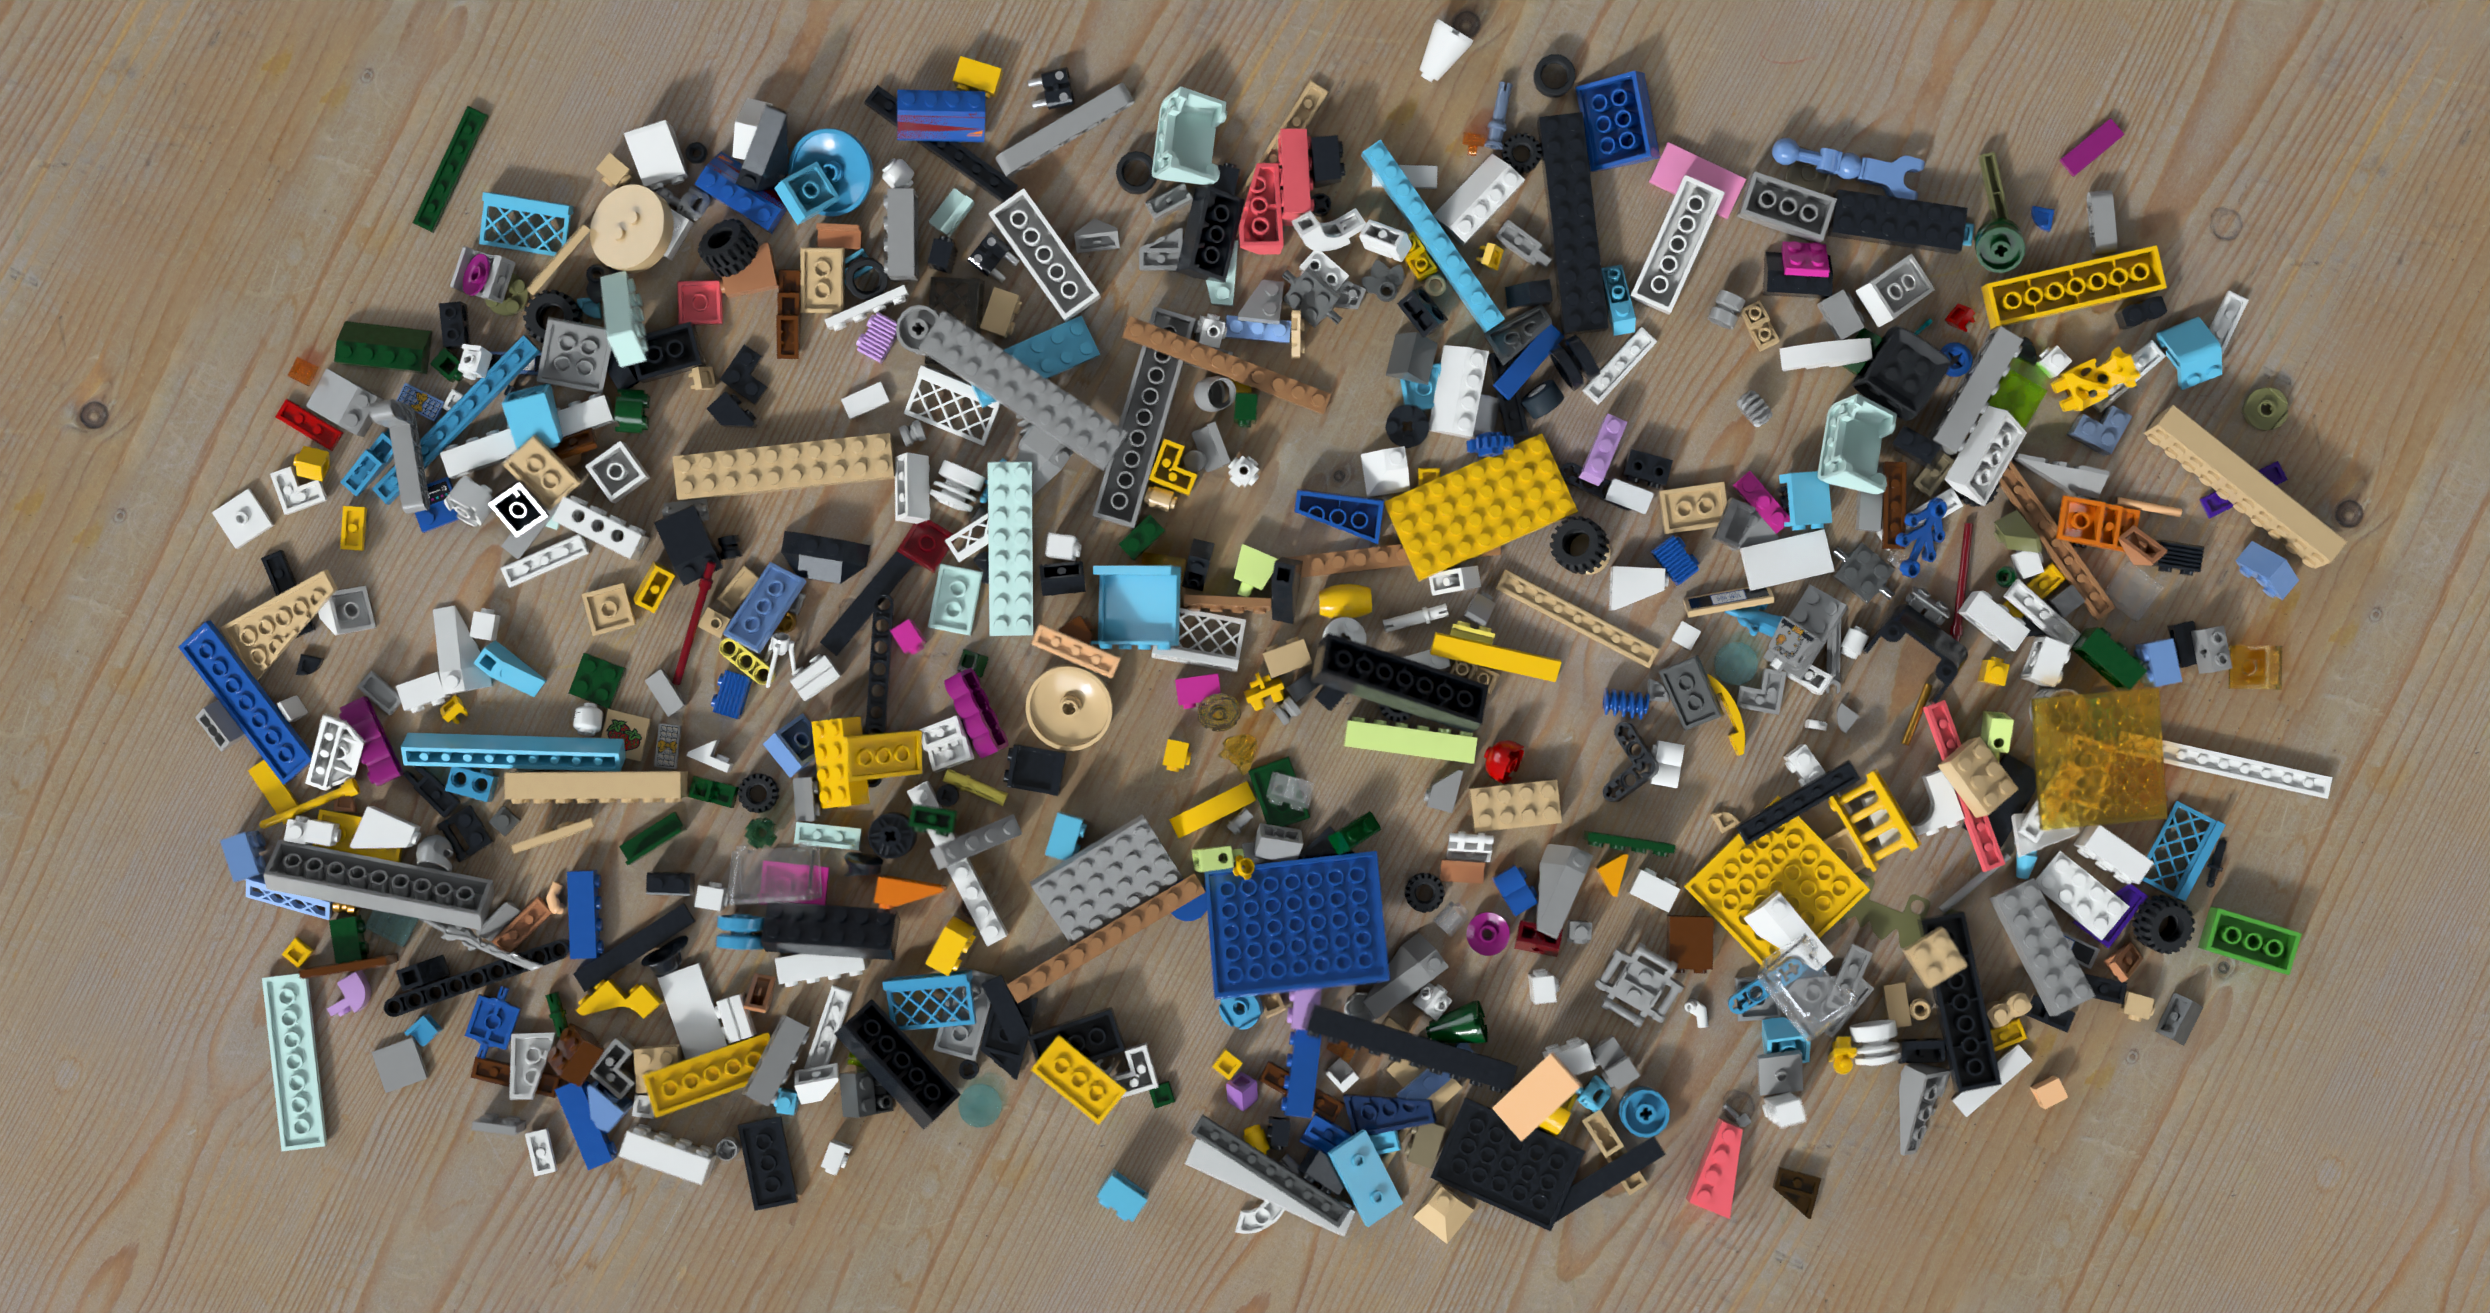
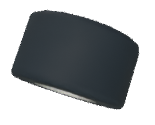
(1543, 399)

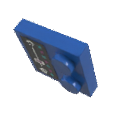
(438, 513)

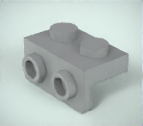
(805, 799)

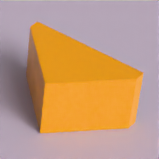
(1612, 873)

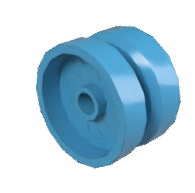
(740, 936)
(1653, 1120)

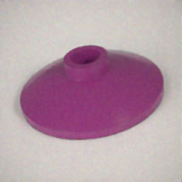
(476, 274)
(1499, 934)

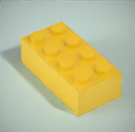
(829, 763)

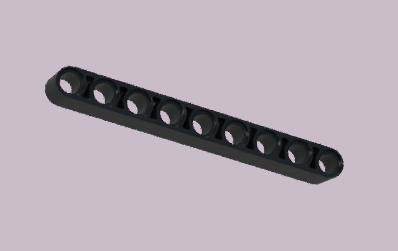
(874, 679)
(468, 981)

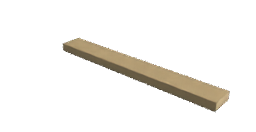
(1298, 118)
(1577, 618)

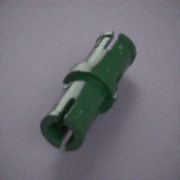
(557, 1012)

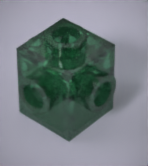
(753, 833)

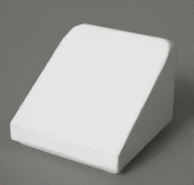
(292, 708)

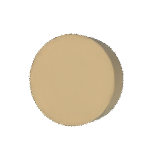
(1435, 286)

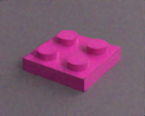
(1805, 259)

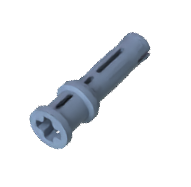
(1497, 125)

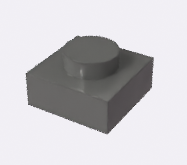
(504, 821)

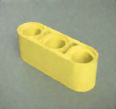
(737, 658)

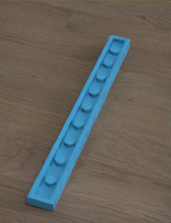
(465, 411)

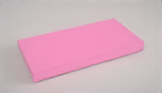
(1678, 162)

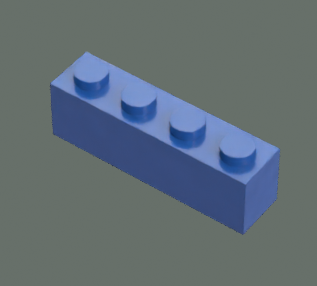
(584, 914)
(1302, 1074)
(592, 1142)

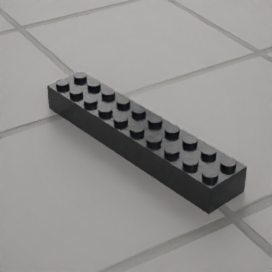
(1572, 223)

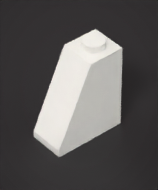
(1634, 584)
(384, 830)

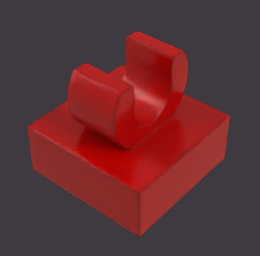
(1960, 317)

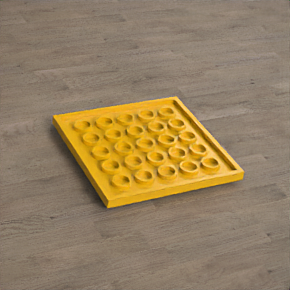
(1786, 861)

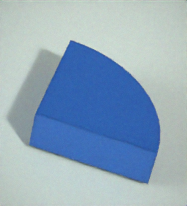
(2042, 217)

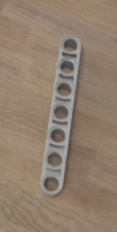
(1065, 129)

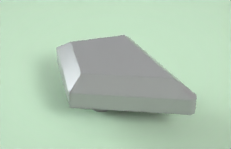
(1350, 296)

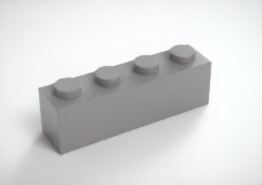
(976, 841)
(775, 1061)

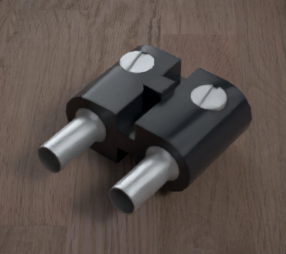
(1057, 89)
(989, 254)

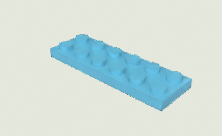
(1052, 352)

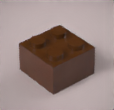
(575, 1054)

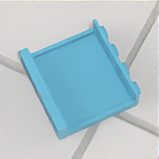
(1138, 606)

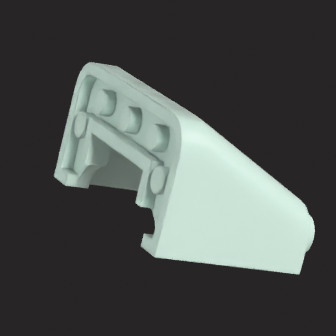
(1187, 137)
(1854, 444)

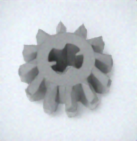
(1754, 408)

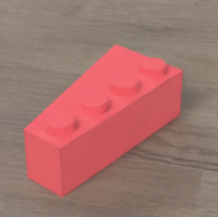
(1294, 175)
(1717, 1171)

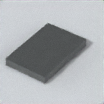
(1691, 692)

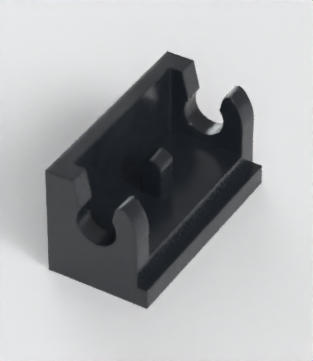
(1921, 1050)

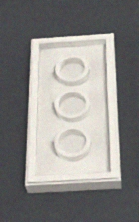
(1787, 560)
(692, 1011)

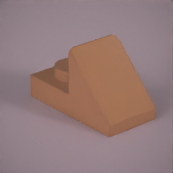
(2124, 961)

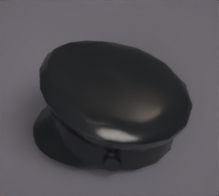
(862, 864)

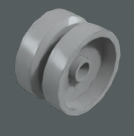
(911, 324)

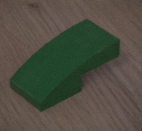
(713, 792)

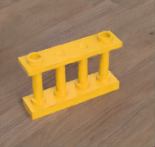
(1896, 820)

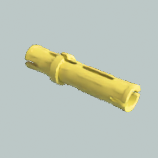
(976, 787)

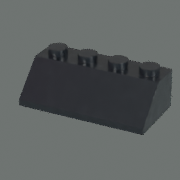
(1210, 234)

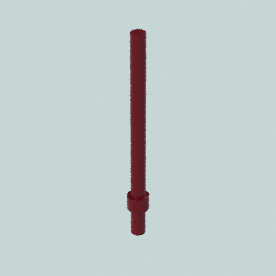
(705, 584)
(1957, 629)

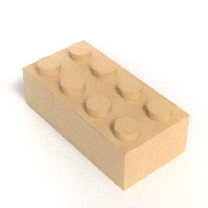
(1515, 805)

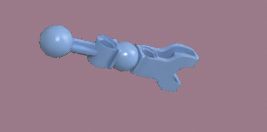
(1849, 166)

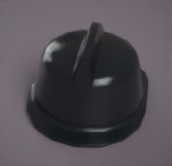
(667, 958)

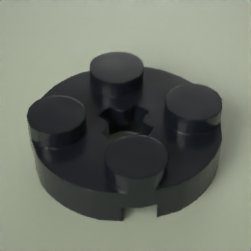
(1407, 413)

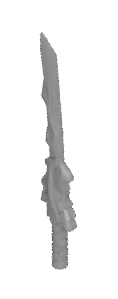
(469, 939)

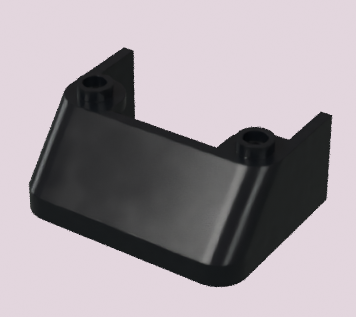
(1908, 620)

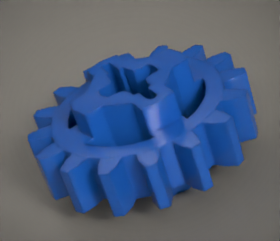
(1490, 444)

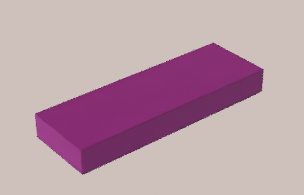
(2091, 147)

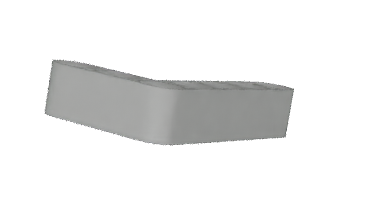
(406, 450)

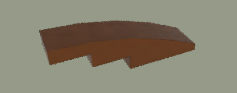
(789, 316)

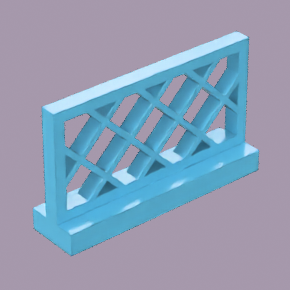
(524, 205)

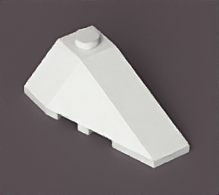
(457, 654)
(1781, 924)

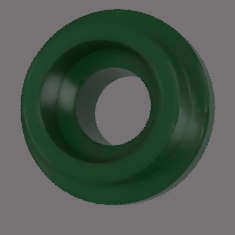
(2001, 576)

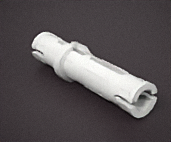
(1414, 618)

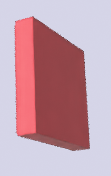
(700, 302)

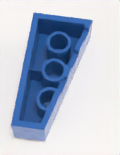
(1345, 512)

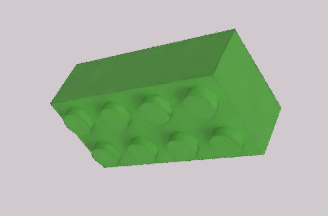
(2249, 940)

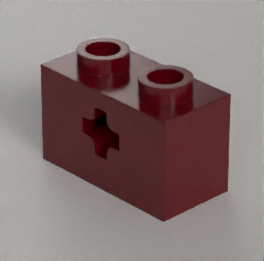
(1535, 941)

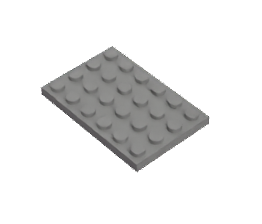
(1106, 880)

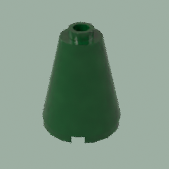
(1460, 1025)

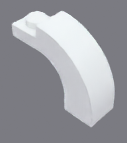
(1331, 234)

